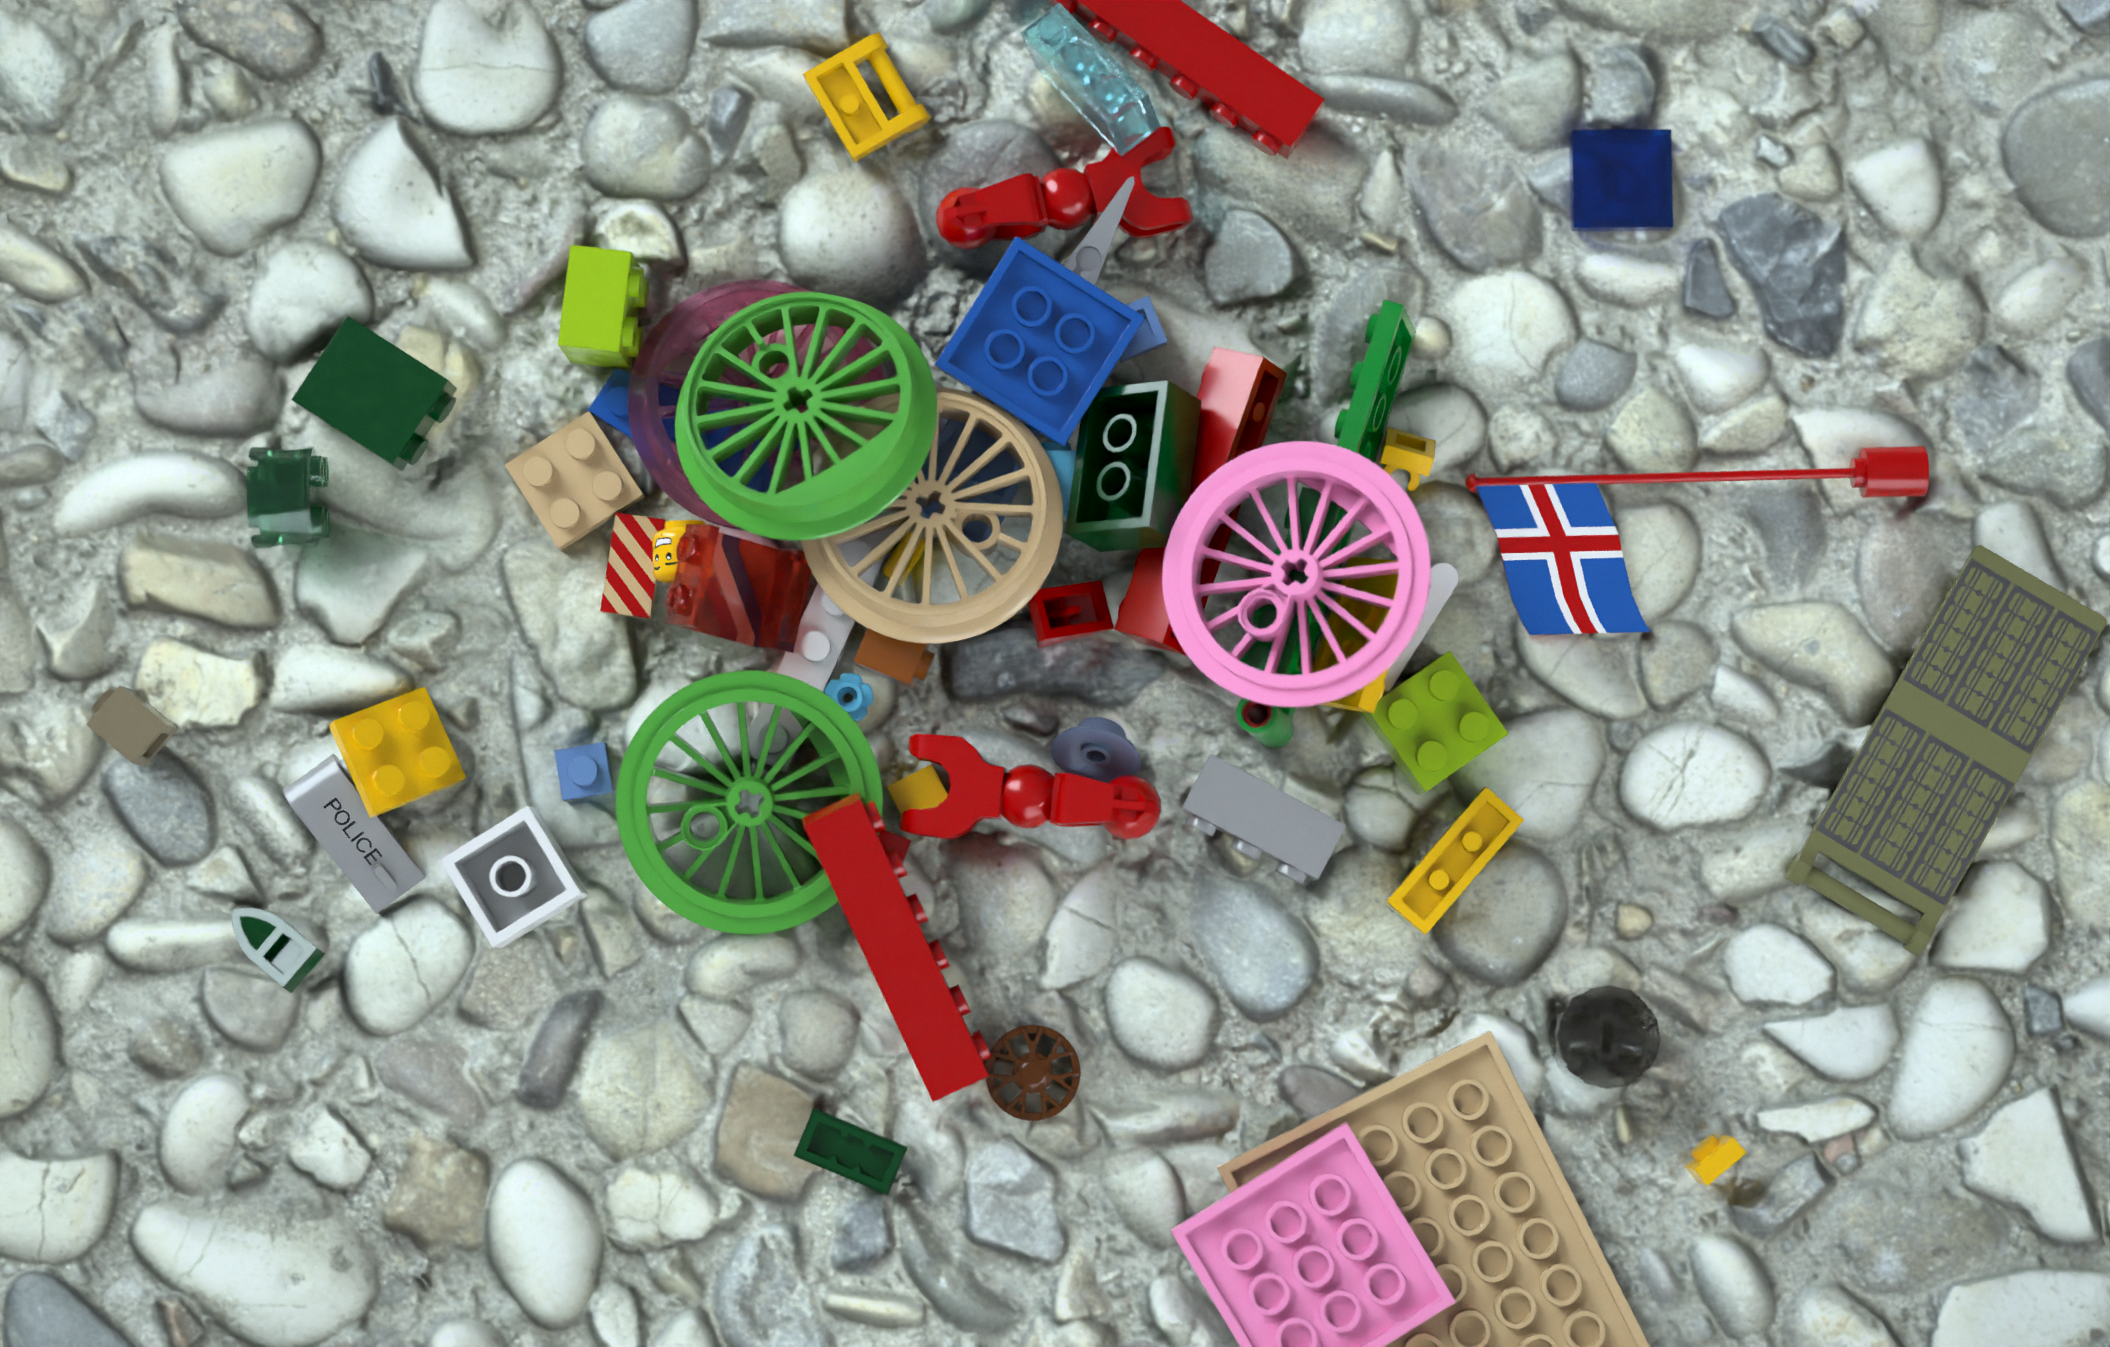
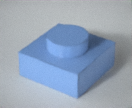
(1150, 334)
(584, 771)

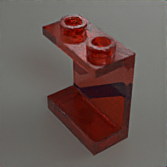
(737, 589)

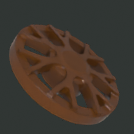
(1033, 1073)

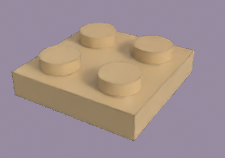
(574, 481)

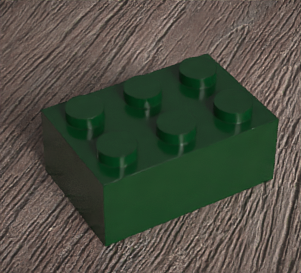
(1133, 466)

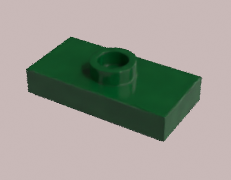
(850, 1151)

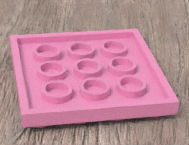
(1314, 1254)

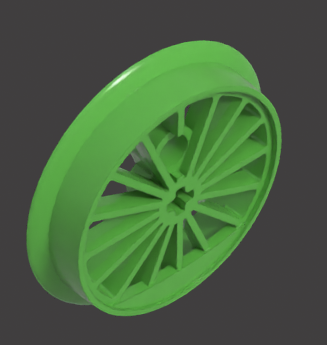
(852, 487)
(840, 749)

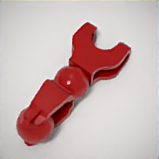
(1064, 200)
(1025, 796)

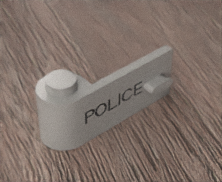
(358, 844)

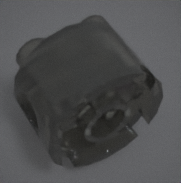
(1604, 1036)

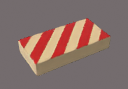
(629, 573)

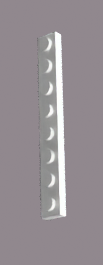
(819, 644)

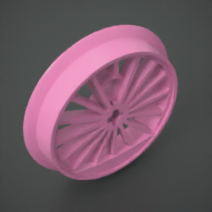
(1366, 496)

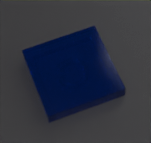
(1621, 180)

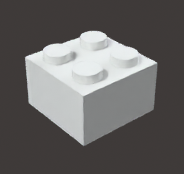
(514, 877)

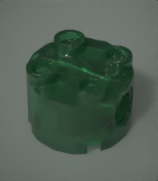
(286, 497)

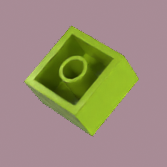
(602, 307)
(1435, 723)

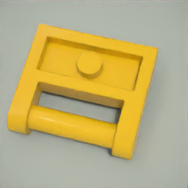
(851, 104)

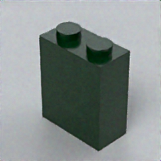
(376, 394)

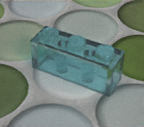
(1090, 79)

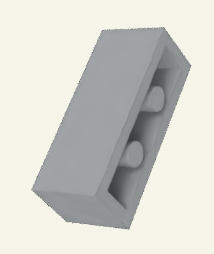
(1262, 820)

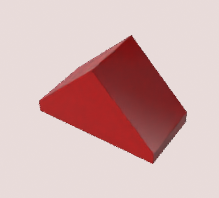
(1069, 612)

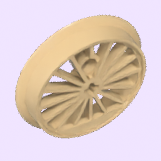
(971, 613)

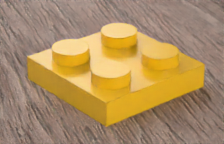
(397, 751)

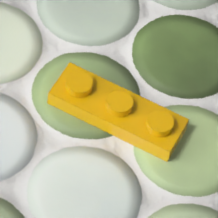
(1454, 860)

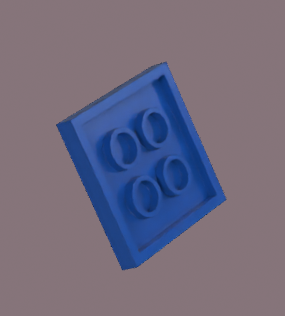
(1039, 342)

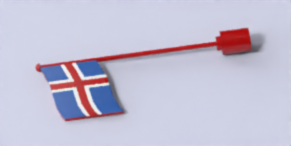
(1567, 554)

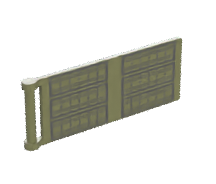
(1949, 744)

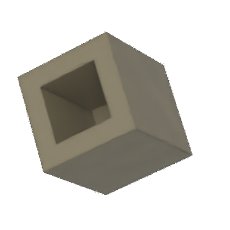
(130, 725)

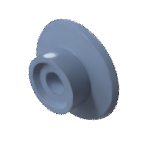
(1096, 750)

